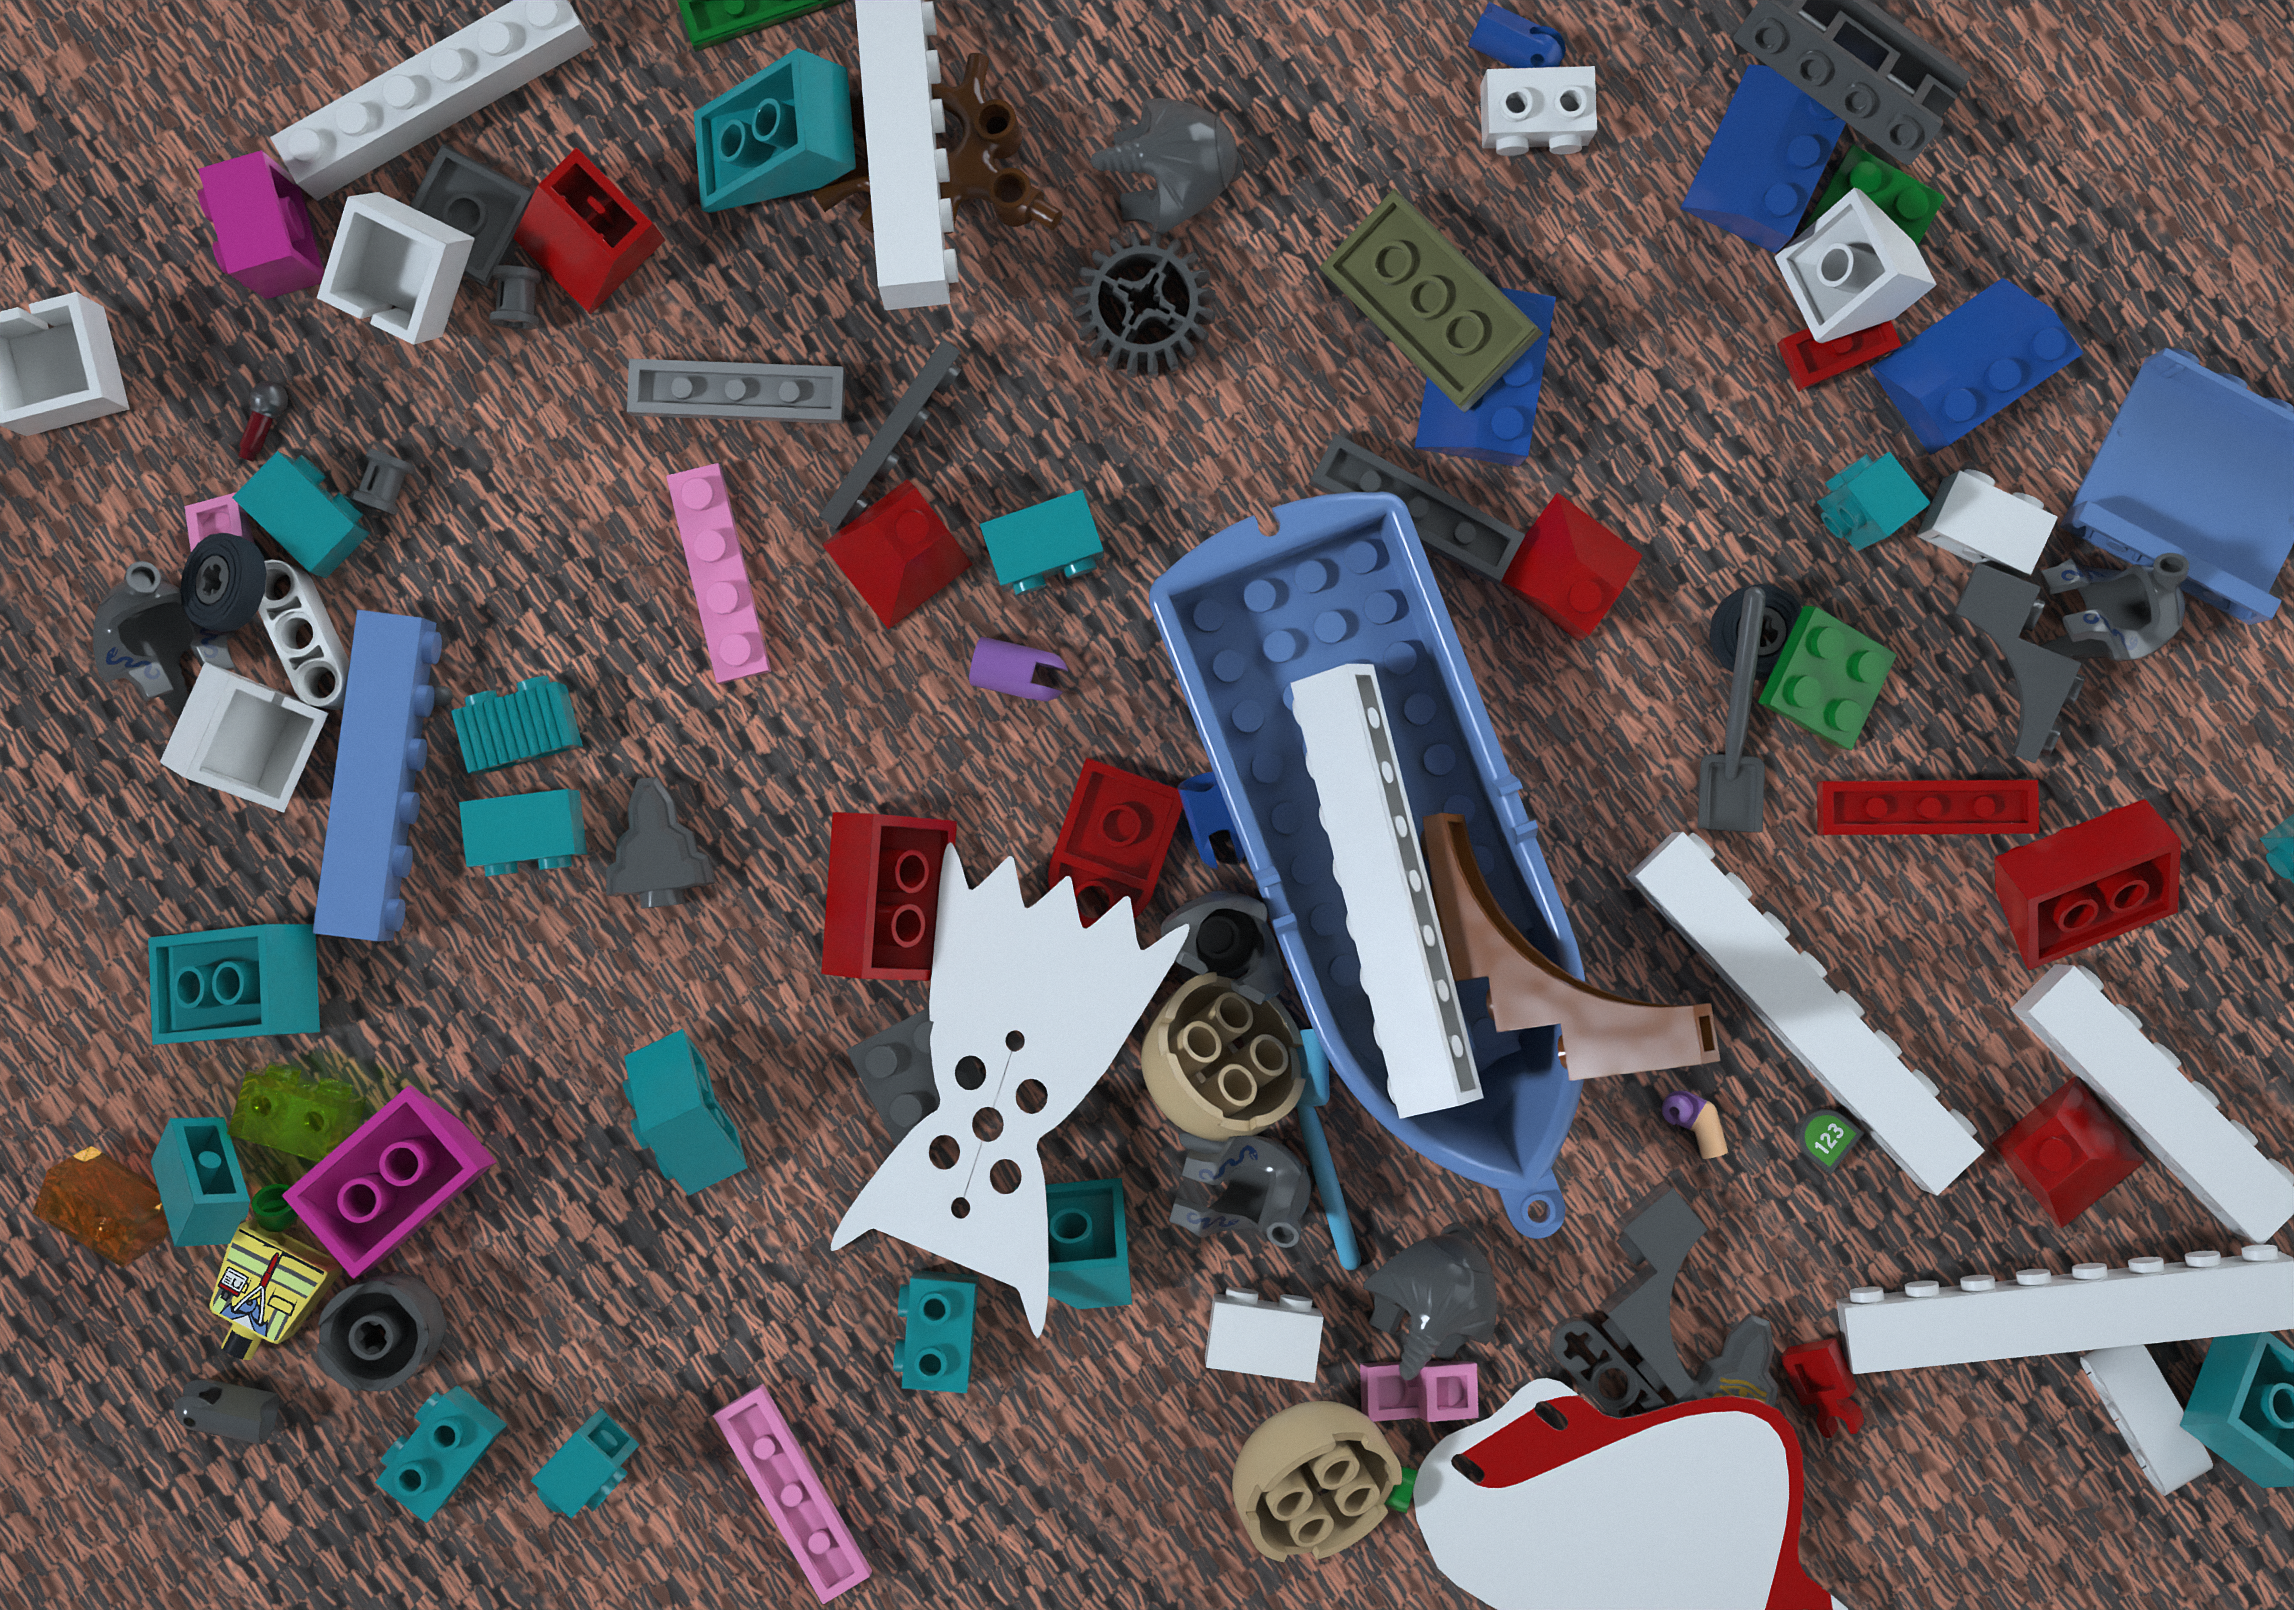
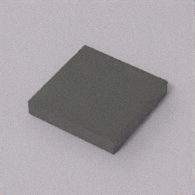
(477, 204)

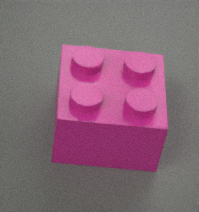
(260, 225)

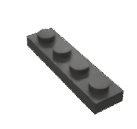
(904, 419)
(1439, 518)

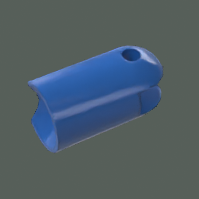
(1516, 40)
(1207, 814)

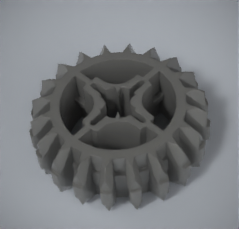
(1122, 290)

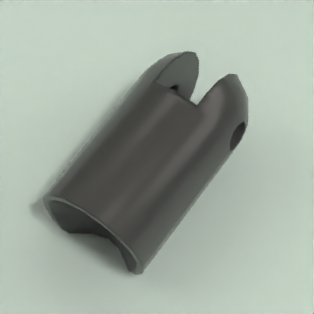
(227, 1410)

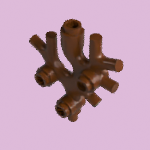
(988, 133)

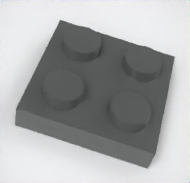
(901, 1076)

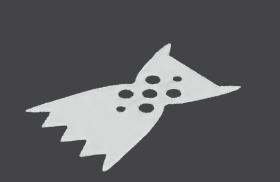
(1073, 1002)

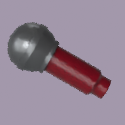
(267, 403)

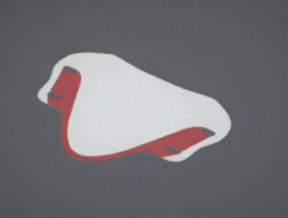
(1622, 1511)

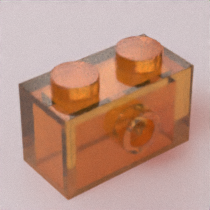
(103, 1206)

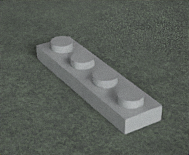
(736, 391)

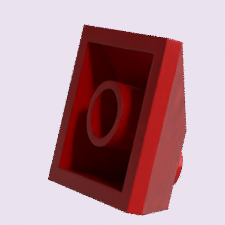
(897, 553)
(1570, 568)
(2068, 1152)

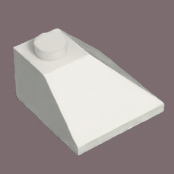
(1853, 269)

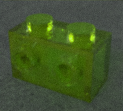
(294, 1113)

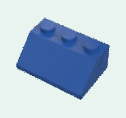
(1764, 160)
(1975, 363)
(1503, 418)

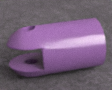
(1010, 669)

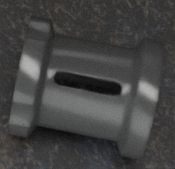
(515, 297)
(382, 481)

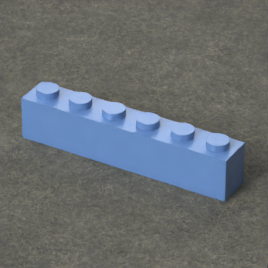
(376, 776)

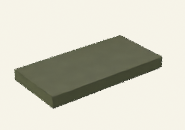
(1430, 300)

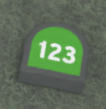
(1825, 1137)

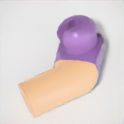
(1698, 1116)

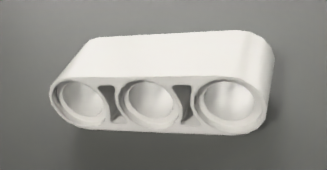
(324, 651)
(2147, 1415)

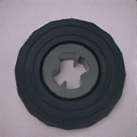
(223, 582)
(1780, 616)

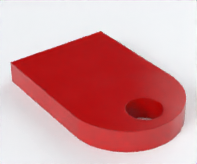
(1115, 835)

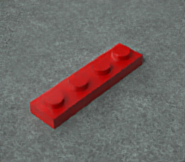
(1928, 807)

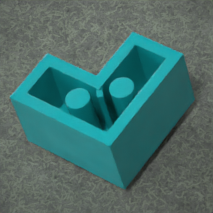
(680, 1114)

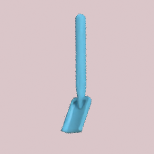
(1316, 1093)

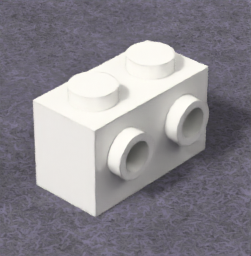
(1538, 109)

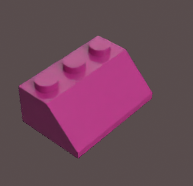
(388, 1180)

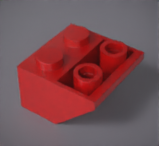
(585, 231)

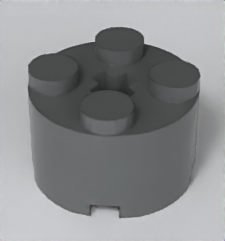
(349, 1325)

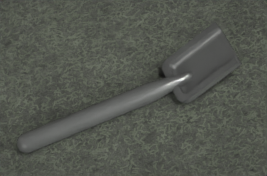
(1733, 783)

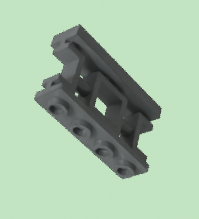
(1858, 67)

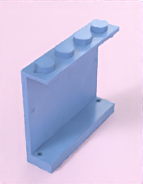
(2196, 474)

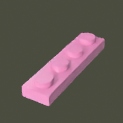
(718, 573)
(793, 1493)

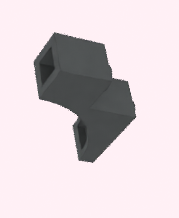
(2044, 679)
(1638, 1313)

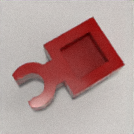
(1824, 1378)

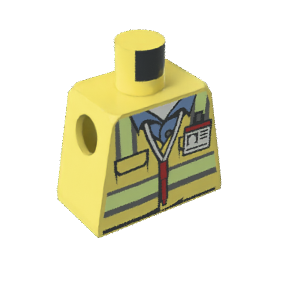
(268, 1287)

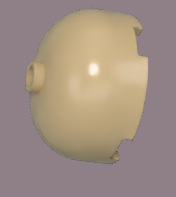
(1202, 1075)
(1297, 1457)

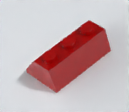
(2089, 882)
(883, 895)

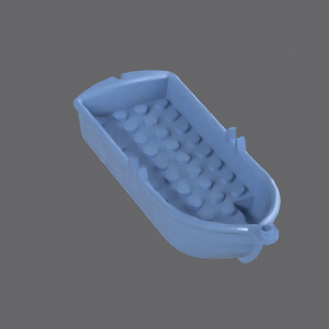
(1357, 589)

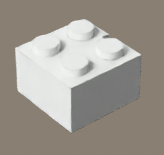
(395, 258)
(57, 372)
(243, 738)

